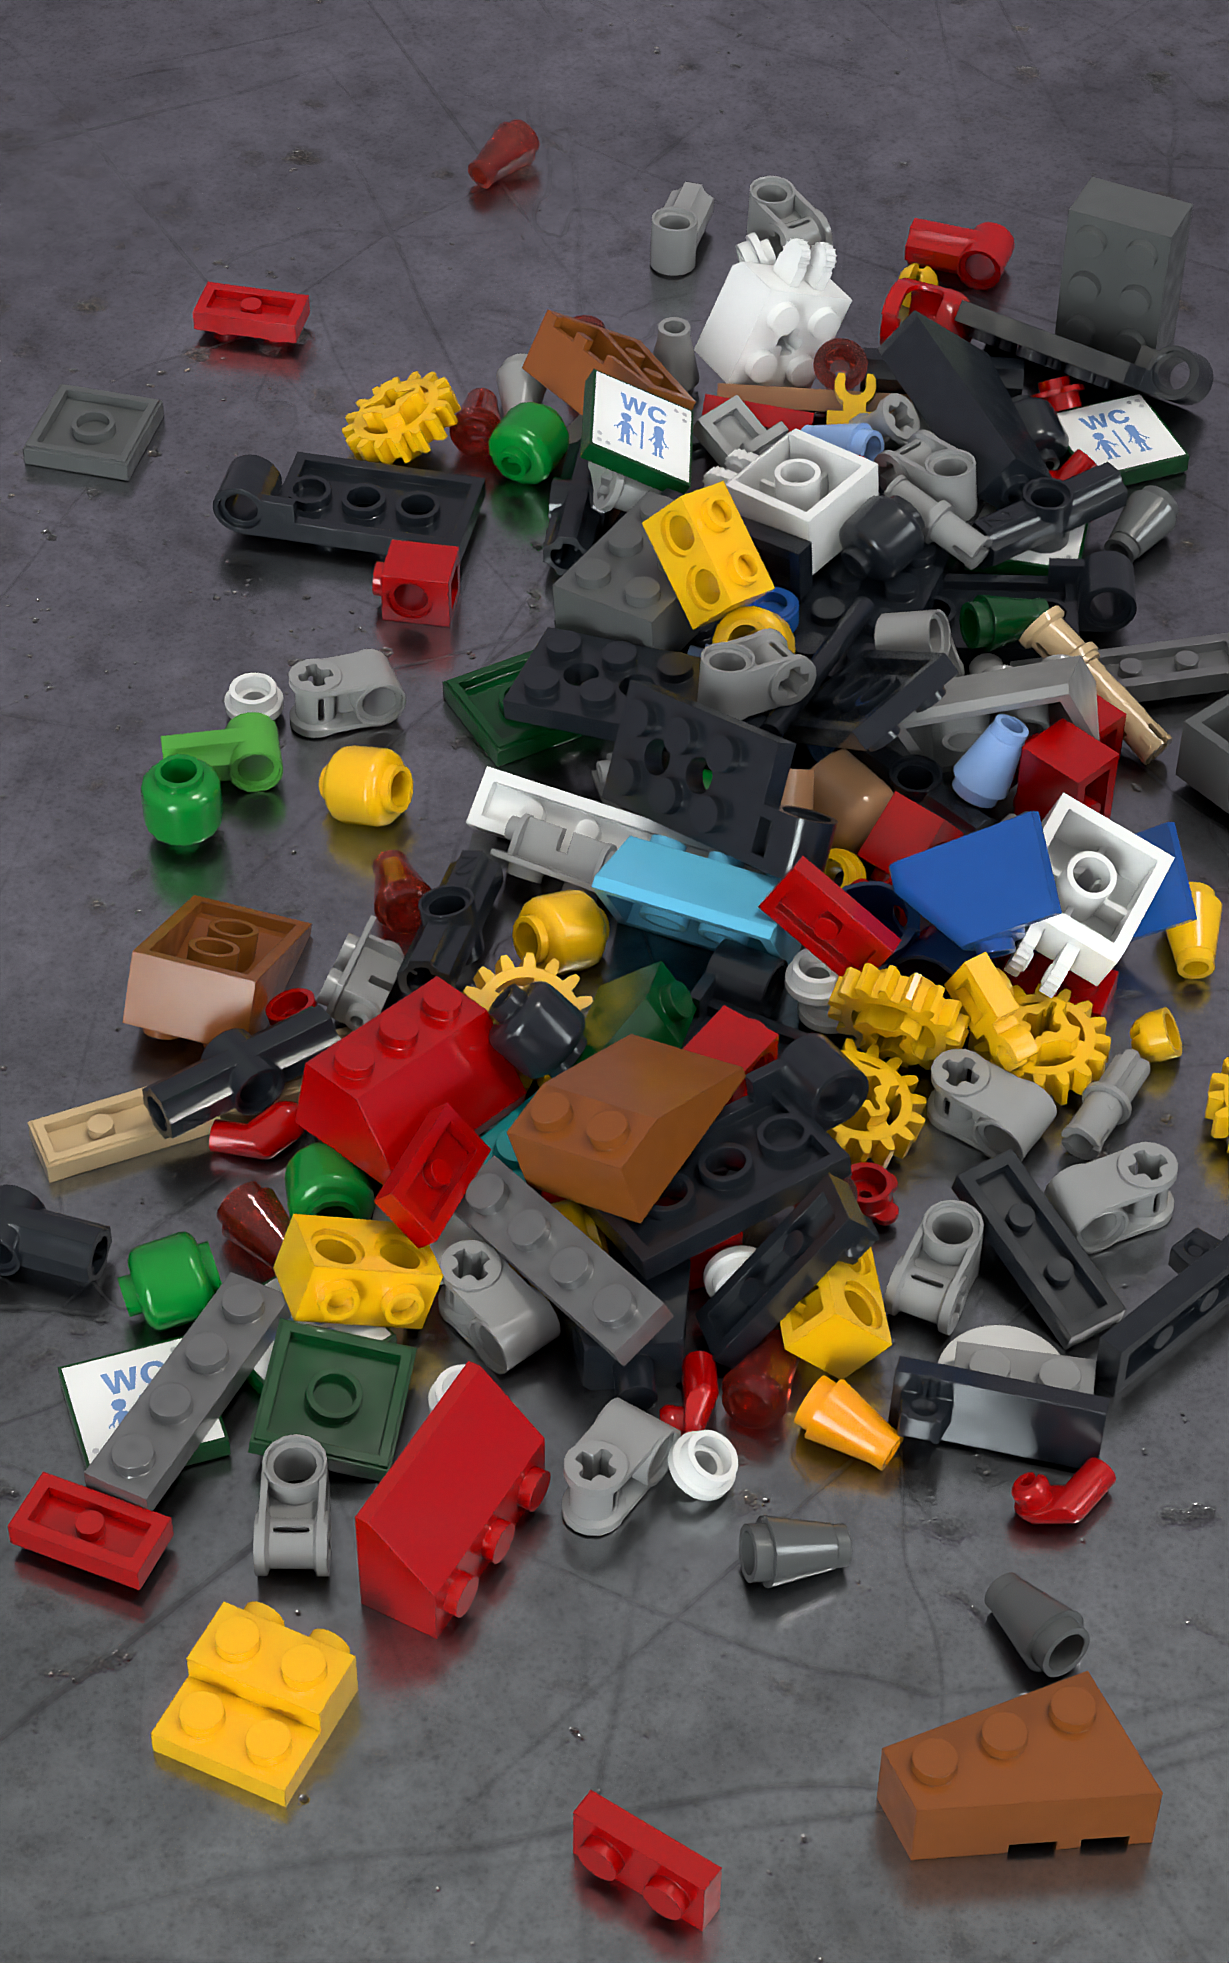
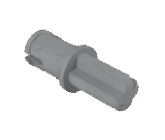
(1105, 1105)

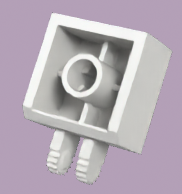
(775, 318)
(800, 488)
(1103, 890)

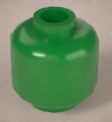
(529, 442)
(181, 800)
(327, 1185)
(169, 1280)

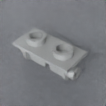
(537, 852)
(366, 979)

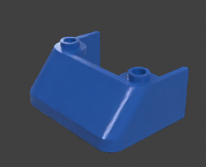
(1002, 879)

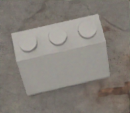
(1031, 693)

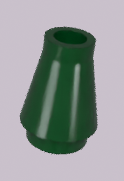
(997, 620)

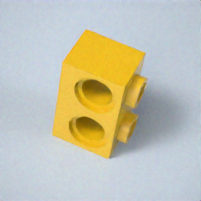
(708, 554)
(355, 1273)
(840, 1319)

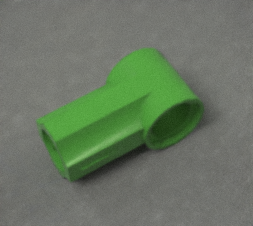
(240, 753)

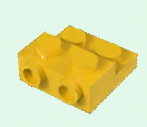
(258, 1701)

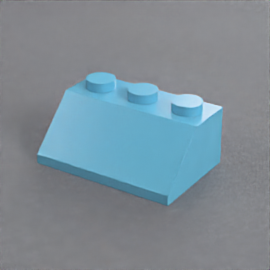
(690, 896)

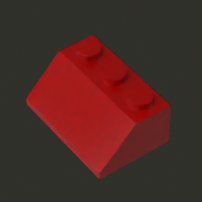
(389, 1073)
(449, 1505)

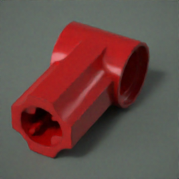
(973, 254)

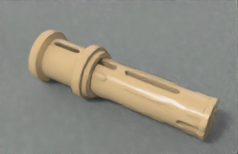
(1053, 636)

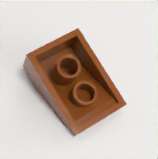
(211, 970)
(621, 1124)

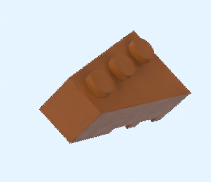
(570, 350)
(1020, 1775)

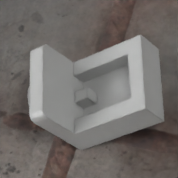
(735, 427)

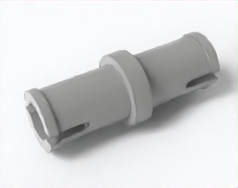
(942, 524)

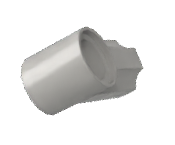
(679, 229)

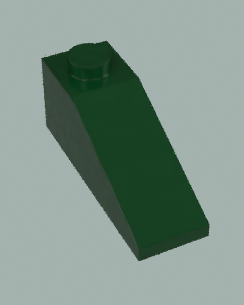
(639, 1004)

